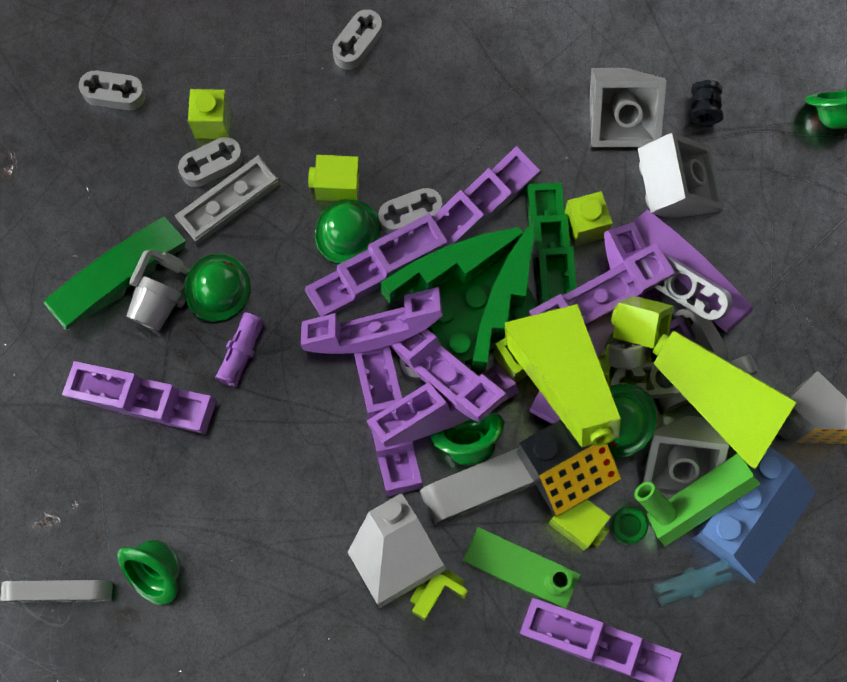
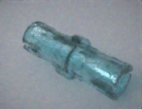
(693, 582)

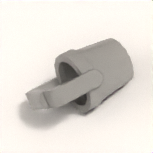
(151, 299)

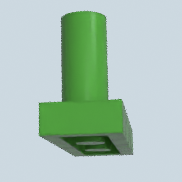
(696, 502)
(521, 568)

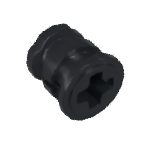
(706, 103)

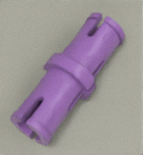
(240, 349)

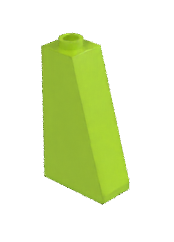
(566, 370)
(730, 399)

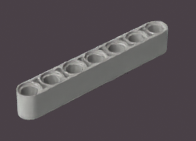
(481, 485)

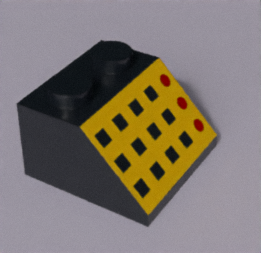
(564, 469)

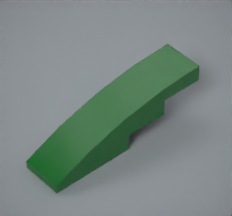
(551, 241)
(462, 258)
(110, 274)
(507, 290)

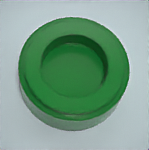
(628, 525)

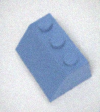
(759, 521)

